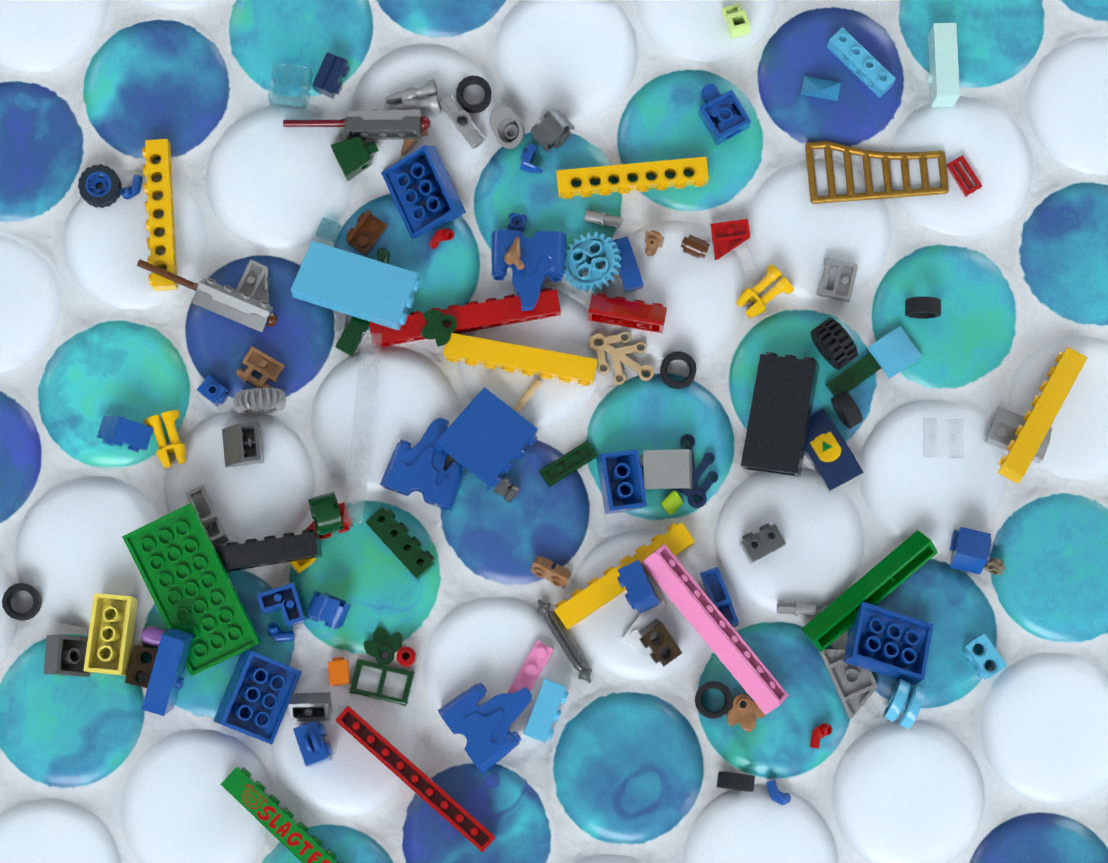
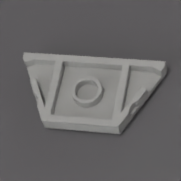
(851, 682)

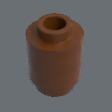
(695, 246)

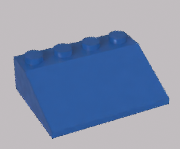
(423, 191)
(889, 643)
(257, 696)

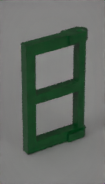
(353, 688)

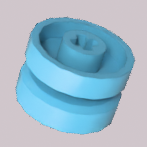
(906, 704)

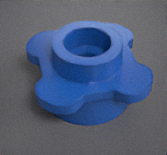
(517, 217)

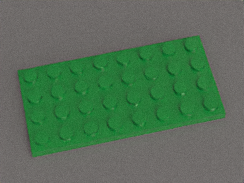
(192, 587)

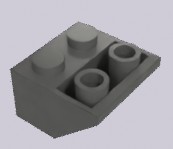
(242, 444)

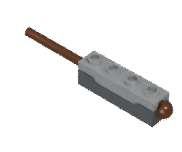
(223, 300)

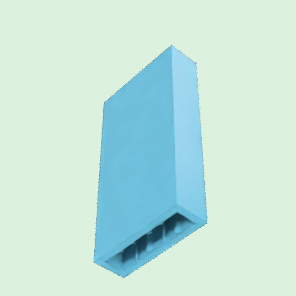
(356, 285)

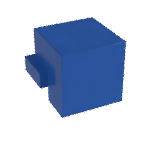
(969, 550)

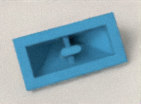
(820, 88)

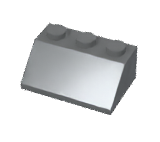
(1003, 429)

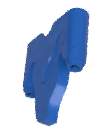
(541, 255)
(423, 469)
(486, 724)

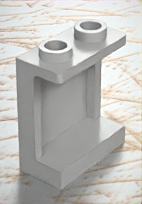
(667, 469)

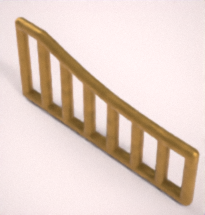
(866, 155)

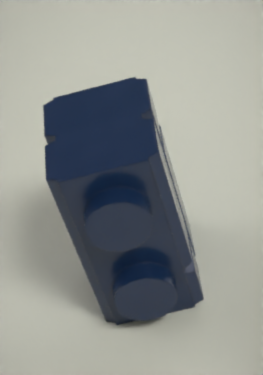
(331, 75)

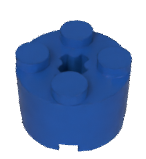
(328, 609)

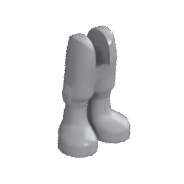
(408, 98)

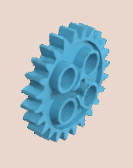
(596, 277)

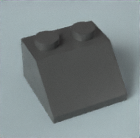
(65, 655)

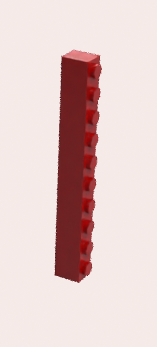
(473, 317)
(415, 779)

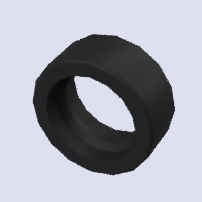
(473, 80)
(923, 307)
(675, 356)
(847, 409)
(6, 601)
(716, 685)
(735, 781)

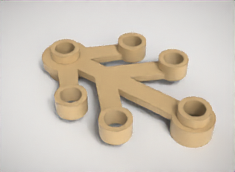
(619, 355)

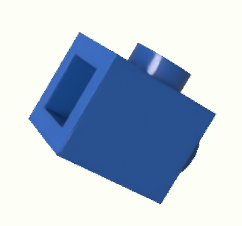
(213, 391)

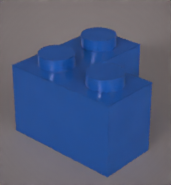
(119, 431)
(639, 589)
(285, 599)

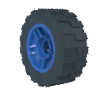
(89, 185)

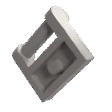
(843, 282)

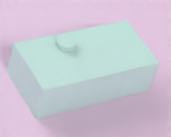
(943, 65)

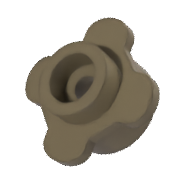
(995, 566)

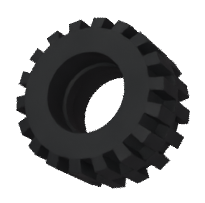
(834, 343)

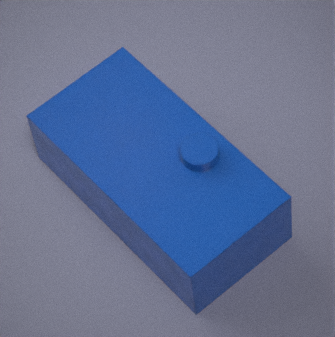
(167, 672)

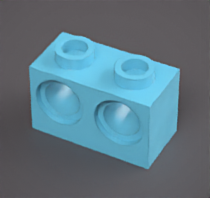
(988, 653)

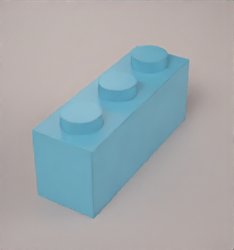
(546, 711)

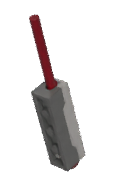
(374, 124)

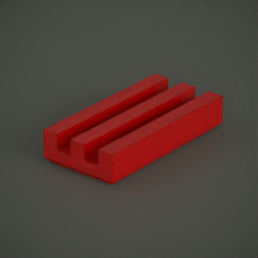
(965, 191)

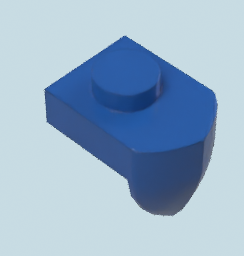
(528, 155)

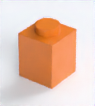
(339, 672)

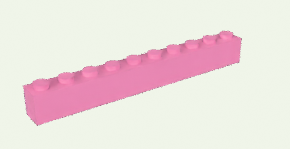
(715, 629)

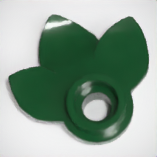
(435, 328)
(382, 643)

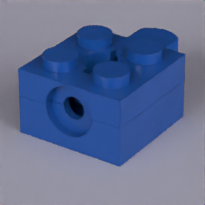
(722, 114)
(313, 743)

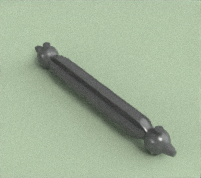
(564, 641)

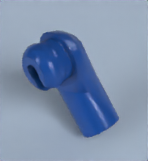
(134, 189)
(278, 635)
(776, 795)

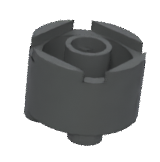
(552, 130)

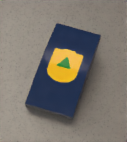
(830, 452)

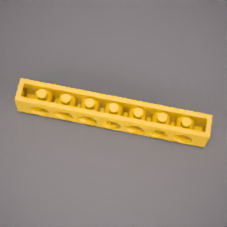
(152, 150)
(639, 170)

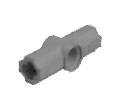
(468, 130)

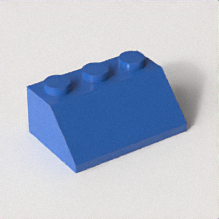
(621, 481)

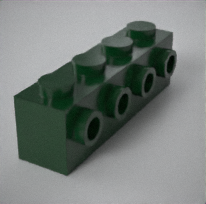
(400, 543)

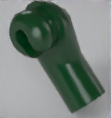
(383, 255)

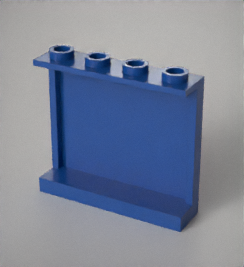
(487, 438)

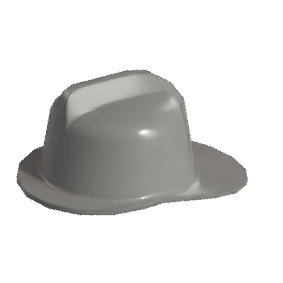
(506, 127)

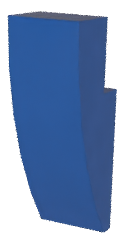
(629, 269)
(718, 594)

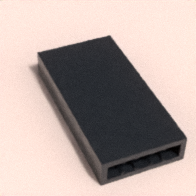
(780, 414)

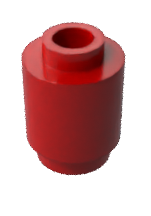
(412, 659)

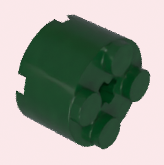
(326, 513)

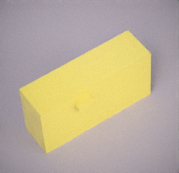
(111, 634)

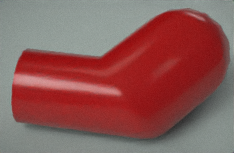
(439, 236)
(818, 733)

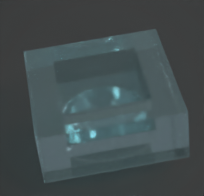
(328, 229)

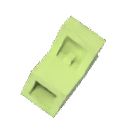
(736, 21)

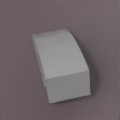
(208, 515)

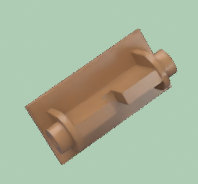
(653, 241)
(542, 568)

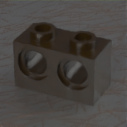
(662, 640)
(137, 666)

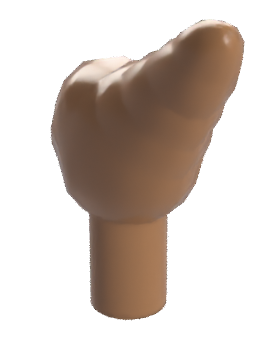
(409, 143)
(514, 254)

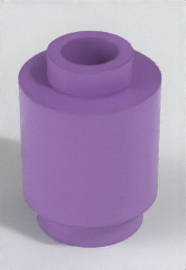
(151, 636)

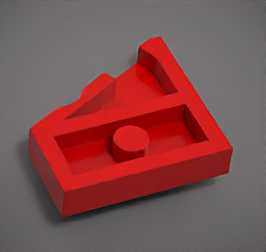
(728, 236)

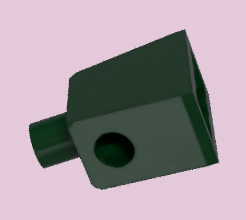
(353, 156)

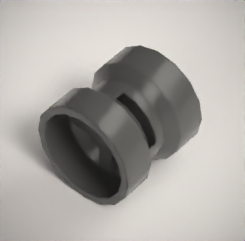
(507, 489)

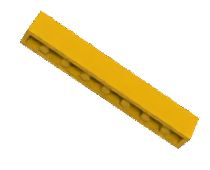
(520, 358)
(1042, 414)
(608, 587)

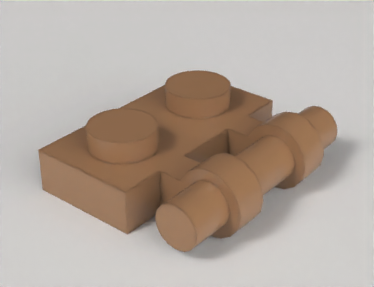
(263, 364)

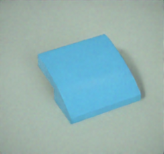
(894, 352)

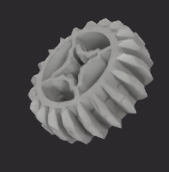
(259, 401)

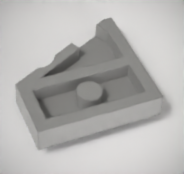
(255, 281)

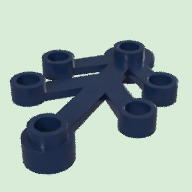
(696, 474)

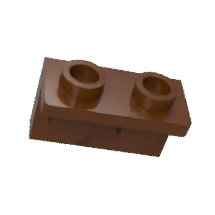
(365, 233)

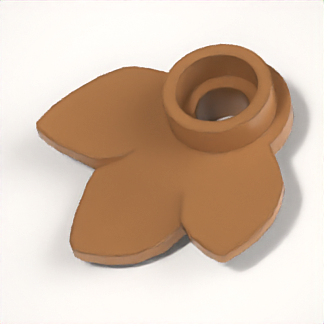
(746, 715)

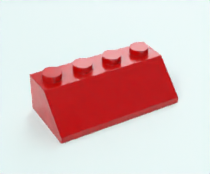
(627, 313)

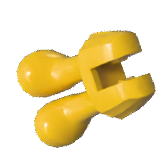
(747, 295)
(164, 450)

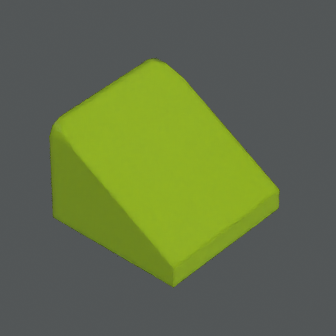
(671, 503)

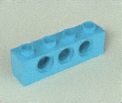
(861, 62)

